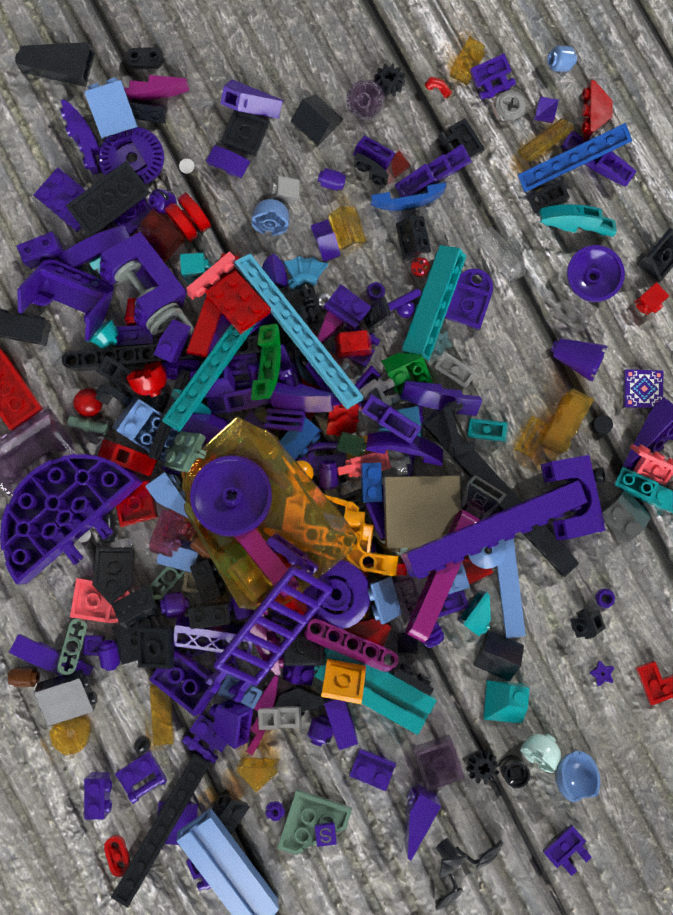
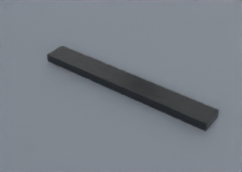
(160, 830)

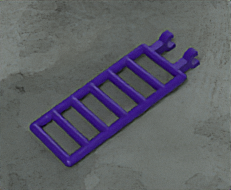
(246, 679)

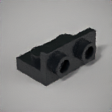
(413, 236)

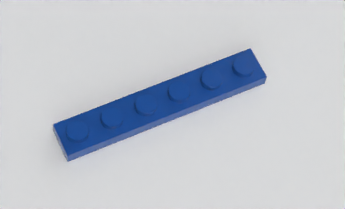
(575, 157)

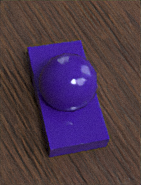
(404, 306)

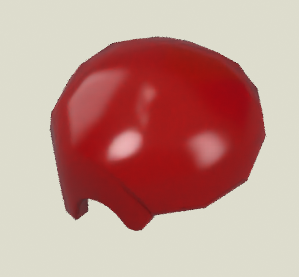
(85, 402)

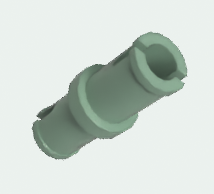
(88, 425)

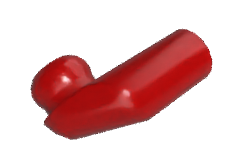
(439, 84)

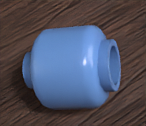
(562, 58)

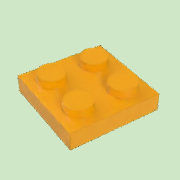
(344, 681)

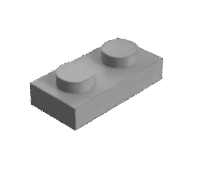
(455, 369)

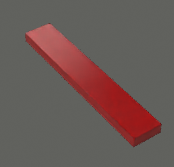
(206, 324)

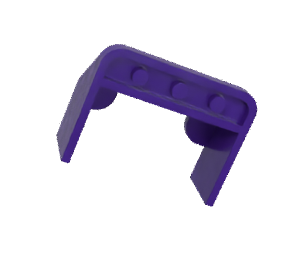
(70, 287)

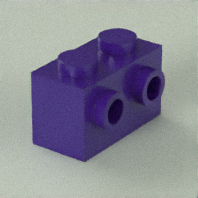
(97, 796)

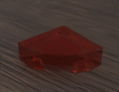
(399, 164)

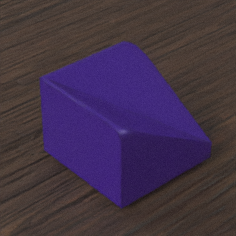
(546, 109)

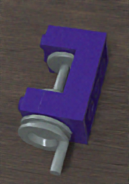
(160, 291)

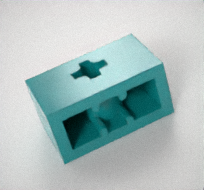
(193, 266)

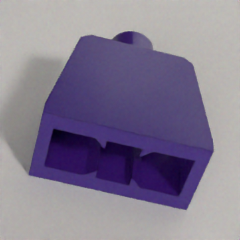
(232, 722)

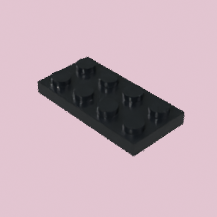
(108, 199)

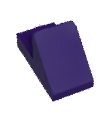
(325, 240)

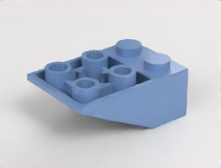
(140, 424)
(167, 492)
(385, 599)

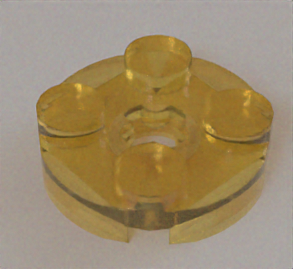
(68, 745)

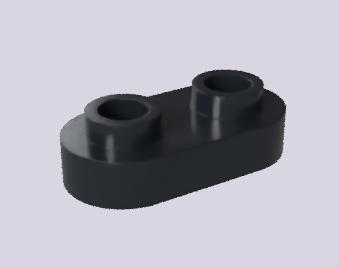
(144, 58)

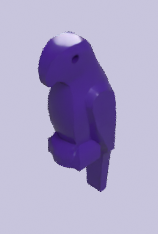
(288, 373)

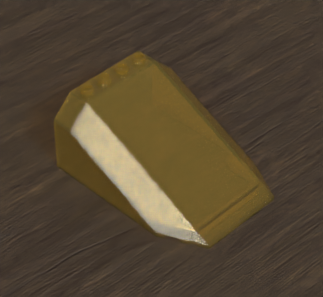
(296, 513)

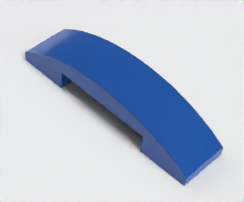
(385, 202)

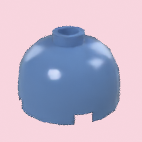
(270, 216)

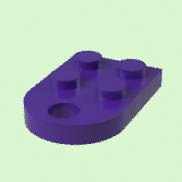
(470, 299)

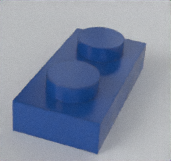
(371, 482)

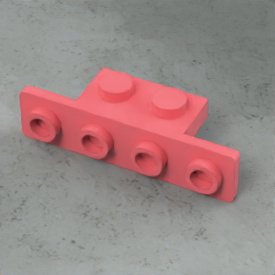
(653, 465)

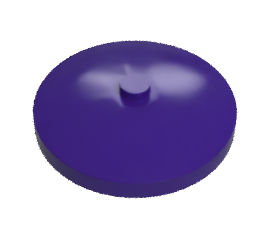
(231, 496)

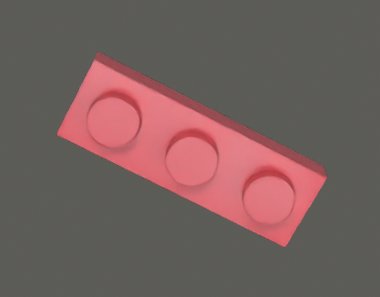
(211, 276)

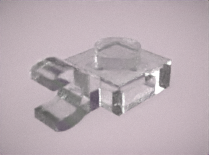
(140, 539)

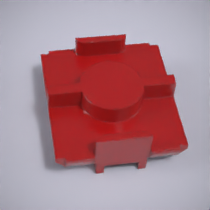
(342, 420)

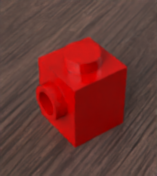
(651, 299)

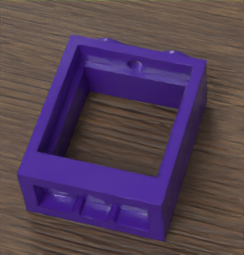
(341, 723)

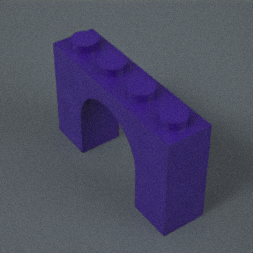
(589, 517)

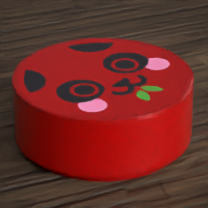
(420, 267)

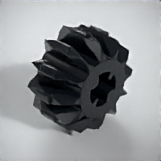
(390, 79)
(484, 773)

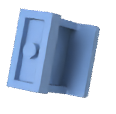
(110, 107)

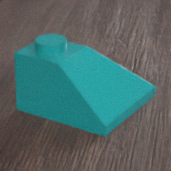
(478, 614)
(505, 701)

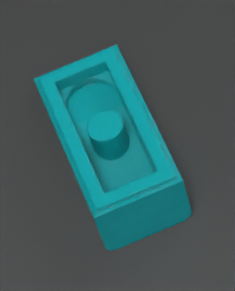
(488, 430)

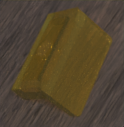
(347, 227)

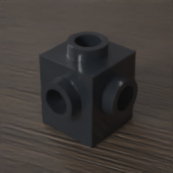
(587, 623)

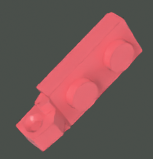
(353, 464)

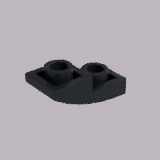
(377, 173)

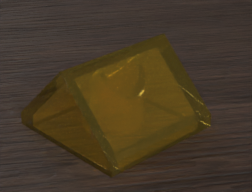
(257, 770)

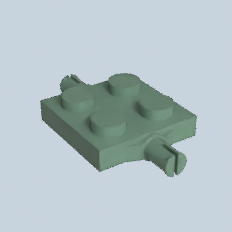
(185, 451)

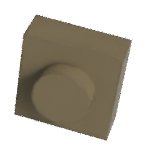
(189, 583)

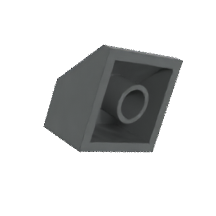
(625, 516)

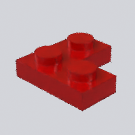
(655, 687)

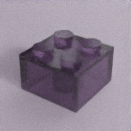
(438, 762)

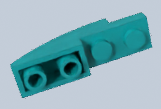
(571, 216)
(645, 489)

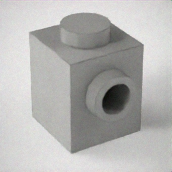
(284, 189)

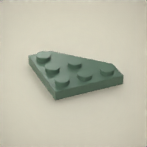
(303, 815)

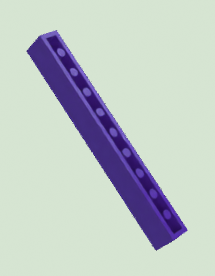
(493, 529)

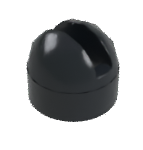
(599, 474)
(139, 740)

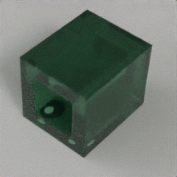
(351, 444)

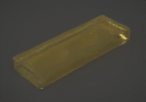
(546, 140)
(161, 717)

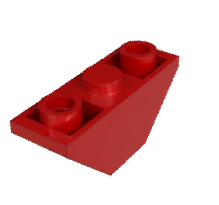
(596, 110)
(127, 457)

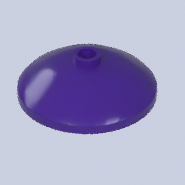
(603, 265)

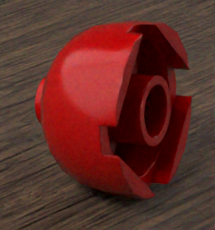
(148, 380)

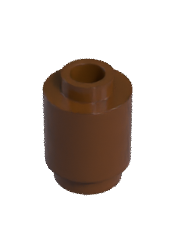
(197, 545)
(23, 677)

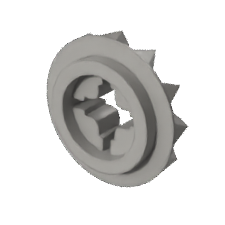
(518, 103)

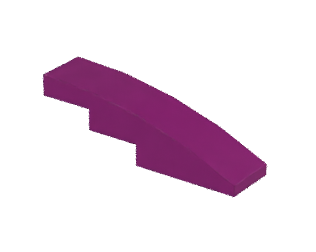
(156, 88)
(266, 700)

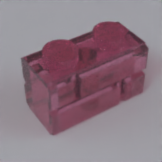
(167, 533)

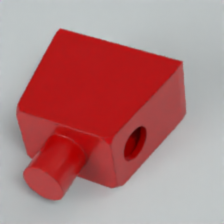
(353, 344)

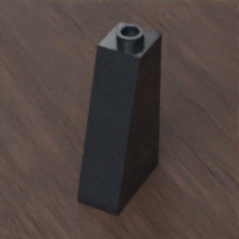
(57, 62)

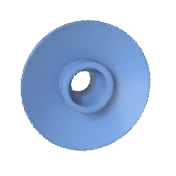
(491, 559)

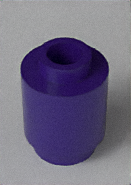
(332, 179)
(328, 474)
(108, 655)

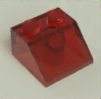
(160, 234)

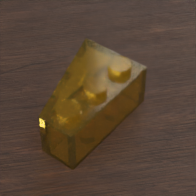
(566, 421)

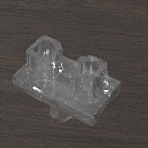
(398, 461)

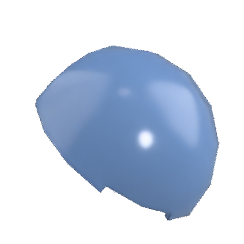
(577, 776)

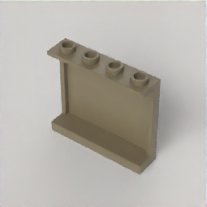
(418, 509)

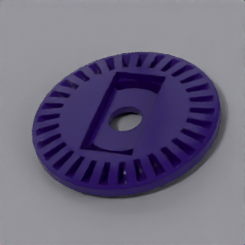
(144, 145)
(354, 597)

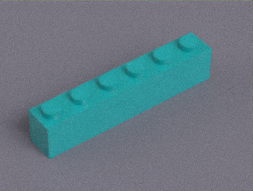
(434, 301)

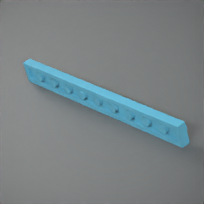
(299, 332)

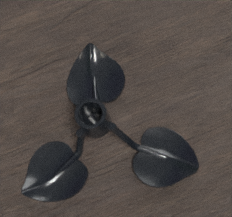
(452, 861)

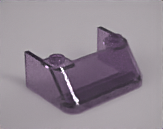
(30, 443)

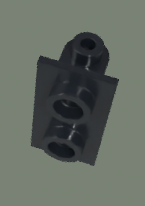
(153, 112)

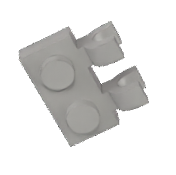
(377, 389)

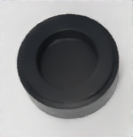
(602, 424)

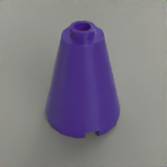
(580, 356)

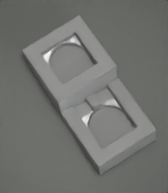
(279, 717)

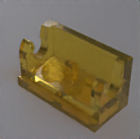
(469, 57)

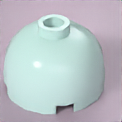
(543, 751)

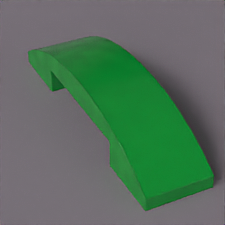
(269, 362)

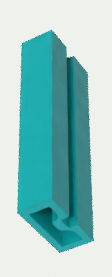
(388, 694)

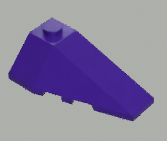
(654, 433)

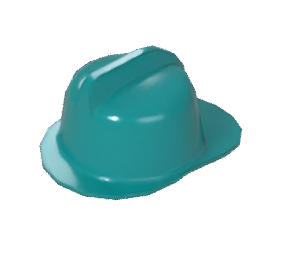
(105, 335)

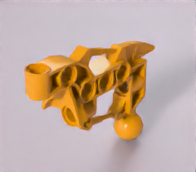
(382, 563)

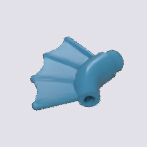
(304, 271)

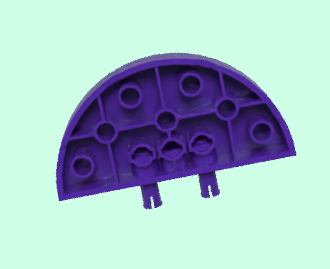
(57, 508)

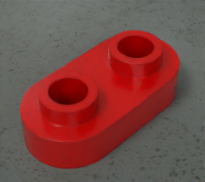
(116, 855)

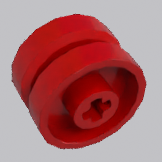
(187, 217)

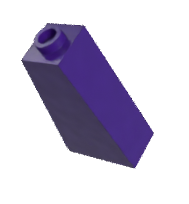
(206, 425)

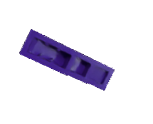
(607, 165)
(433, 172)
(436, 397)
(43, 655)

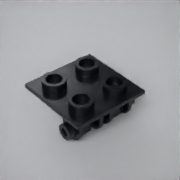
(305, 297)

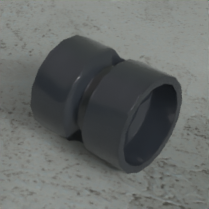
(514, 771)

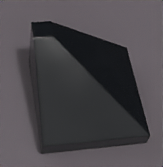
(407, 644)

